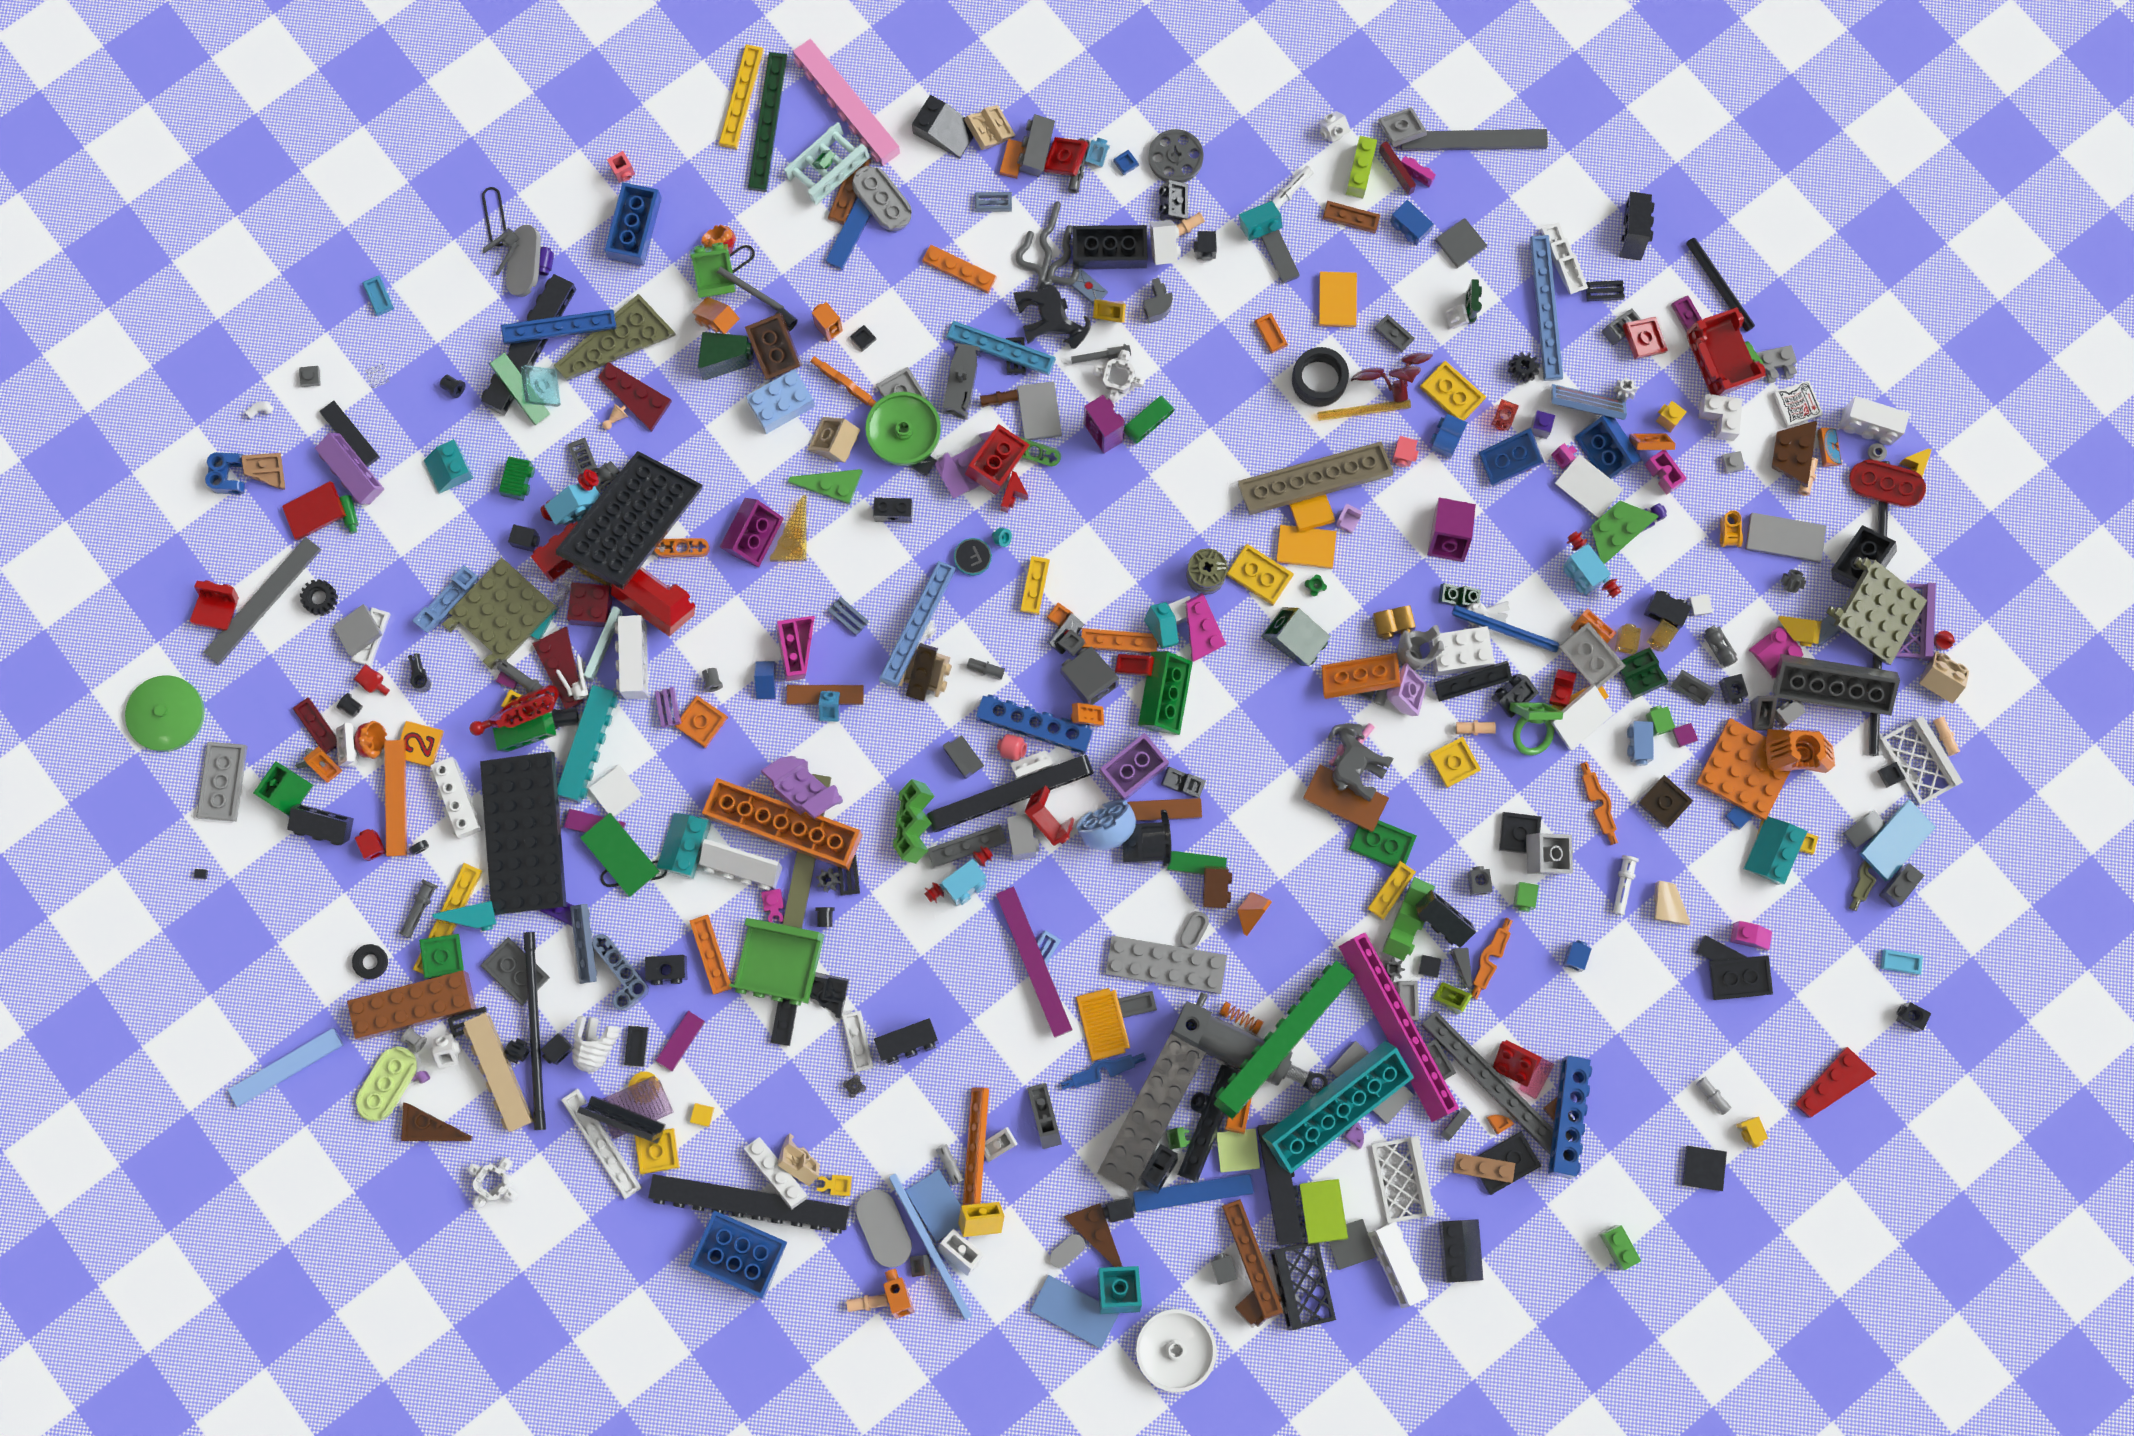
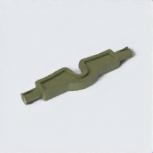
(1863, 885)

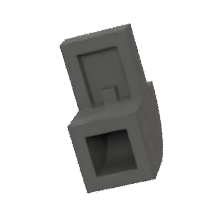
(1159, 306)

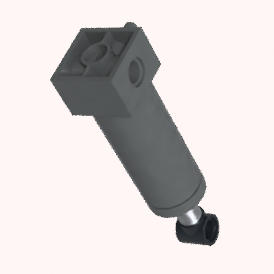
(1235, 1044)

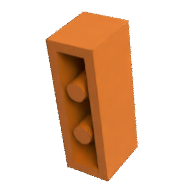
(715, 315)

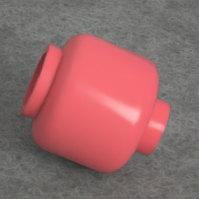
(1012, 747)

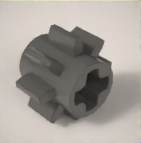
(1793, 581)
(822, 879)
(1398, 968)

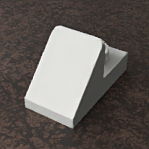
(999, 1144)

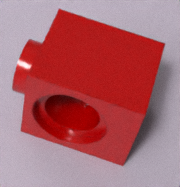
(370, 844)

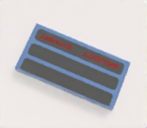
(1588, 402)

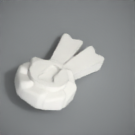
(1492, 611)

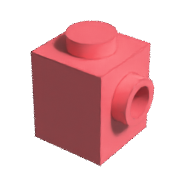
(621, 167)
(1405, 451)

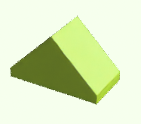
(1452, 997)

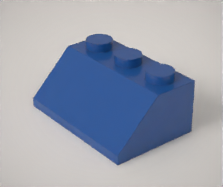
(1608, 447)

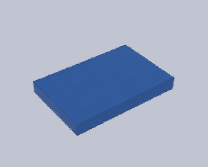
(1511, 457)

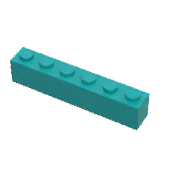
(587, 743)

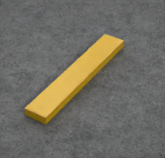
(741, 96)
(457, 898)

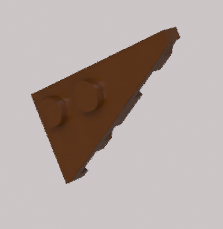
(422, 1126)
(1095, 1229)

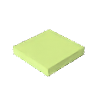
(1237, 1151)

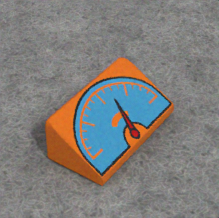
(1829, 447)

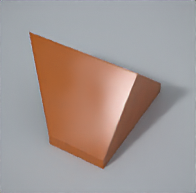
(1252, 910)

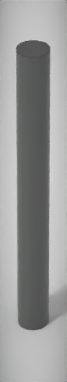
(750, 289)

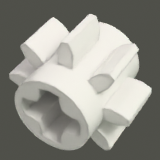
(1625, 389)

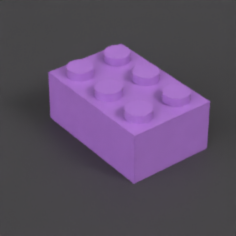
(1134, 767)

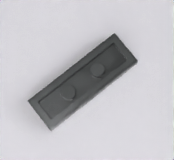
(1280, 256)

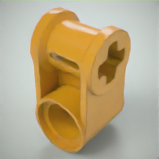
(1731, 533)

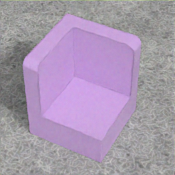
(1349, 518)

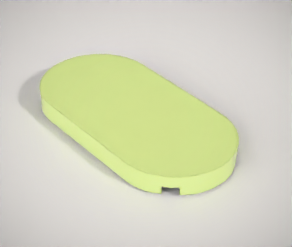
(386, 1084)

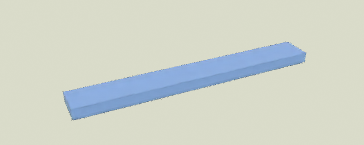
(932, 1250)

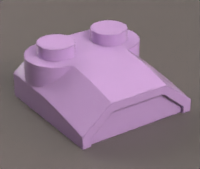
(1410, 694)

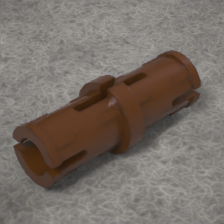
(999, 398)

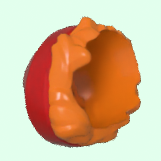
(719, 234)
(370, 739)

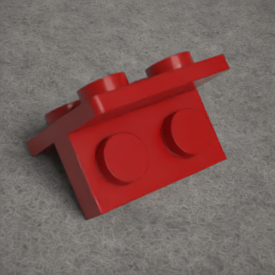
(1516, 1062)

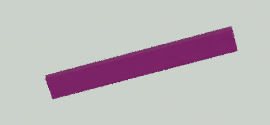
(1034, 962)

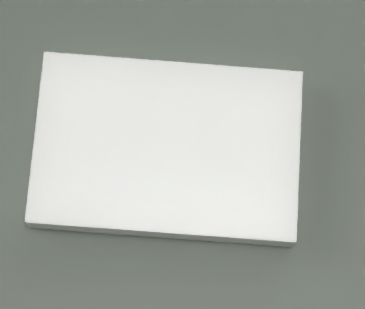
(1588, 486)
(1582, 717)

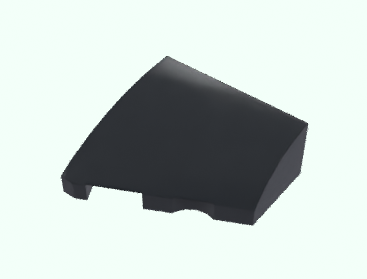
(830, 992)

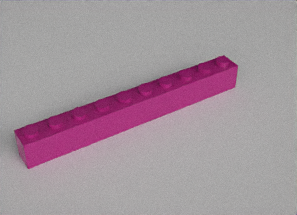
(1398, 1026)

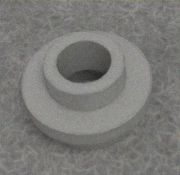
(1872, 454)

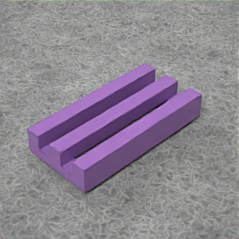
(664, 693)

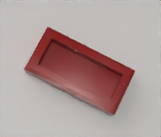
(1134, 664)

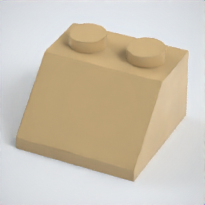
(834, 439)

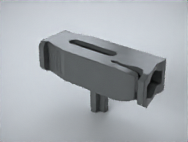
(961, 380)

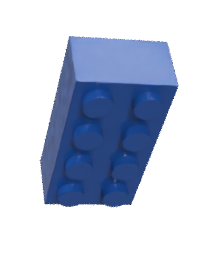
(633, 224)

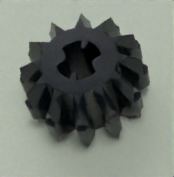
(1523, 374)

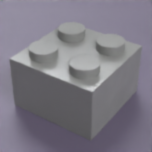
(1021, 836)
(1549, 854)

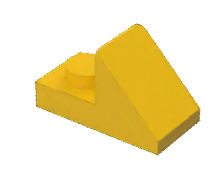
(1109, 310)
(1917, 461)

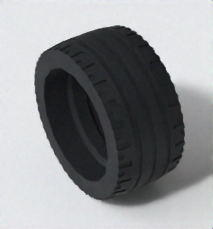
(1330, 357)

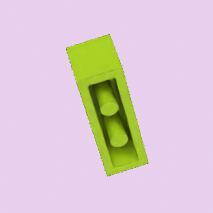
(1361, 167)

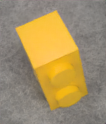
(981, 1219)

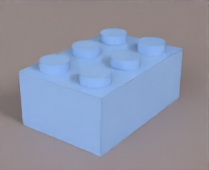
(780, 401)

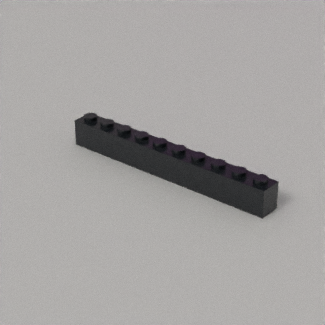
(749, 1202)

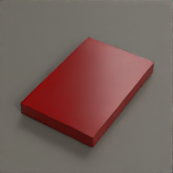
(313, 510)

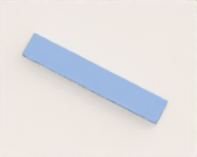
(285, 1067)

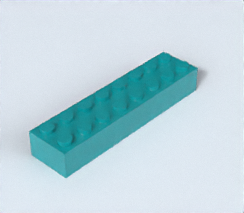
(1337, 1107)

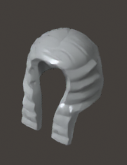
(1409, 647)

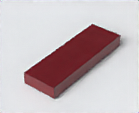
(1397, 168)
(316, 725)

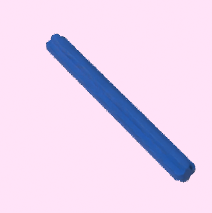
(1505, 628)

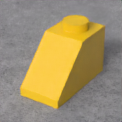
(1802, 630)

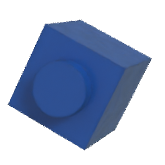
(1577, 955)

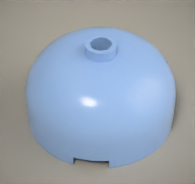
(1108, 825)

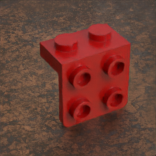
(214, 605)

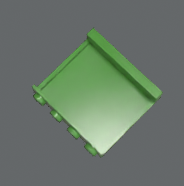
(778, 961)

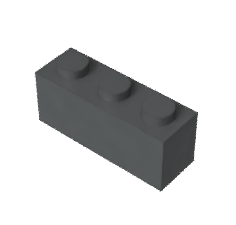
(1035, 145)

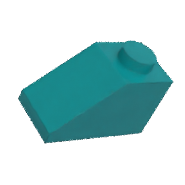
(1162, 624)

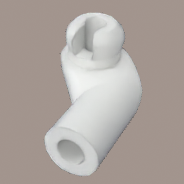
(259, 406)

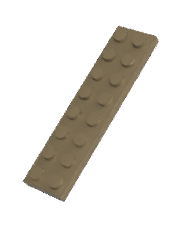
(1315, 478)

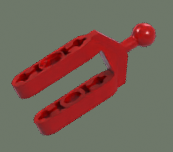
(508, 712)

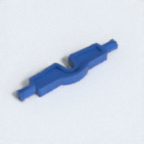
(1093, 1074)

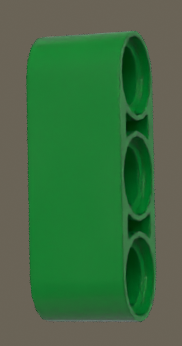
(1148, 419)

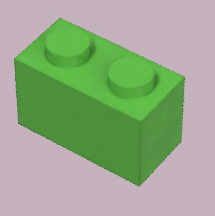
(1620, 1247)

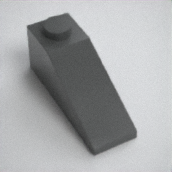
(1044, 1116)

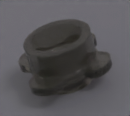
(848, 1084)

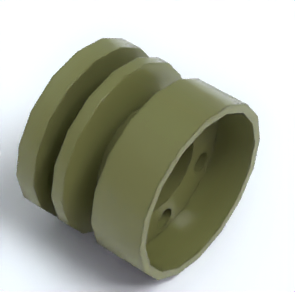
(1202, 580)

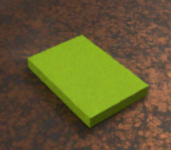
(1323, 1211)

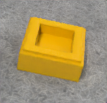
(702, 1114)

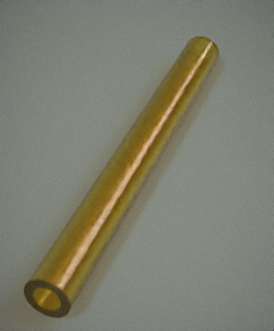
(1363, 410)

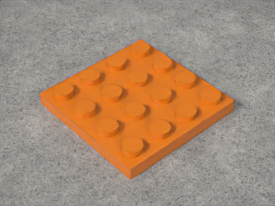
(1740, 771)

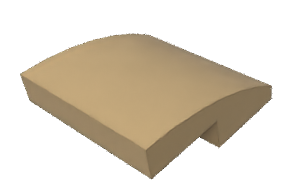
(989, 127)

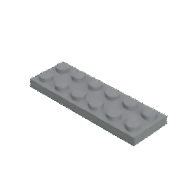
(1166, 964)

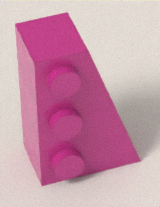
(794, 644)

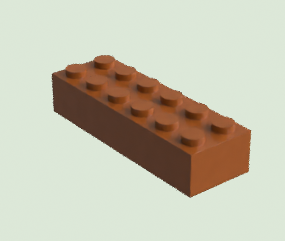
(411, 1005)

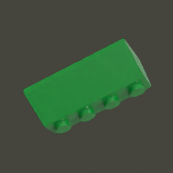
(1165, 693)

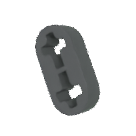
(1455, 1124)

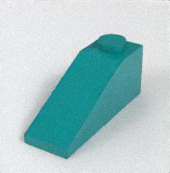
(472, 916)

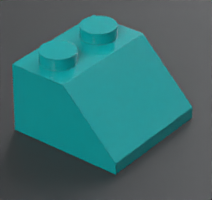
(447, 466)

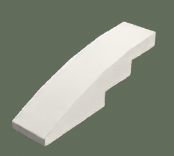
(1564, 259)

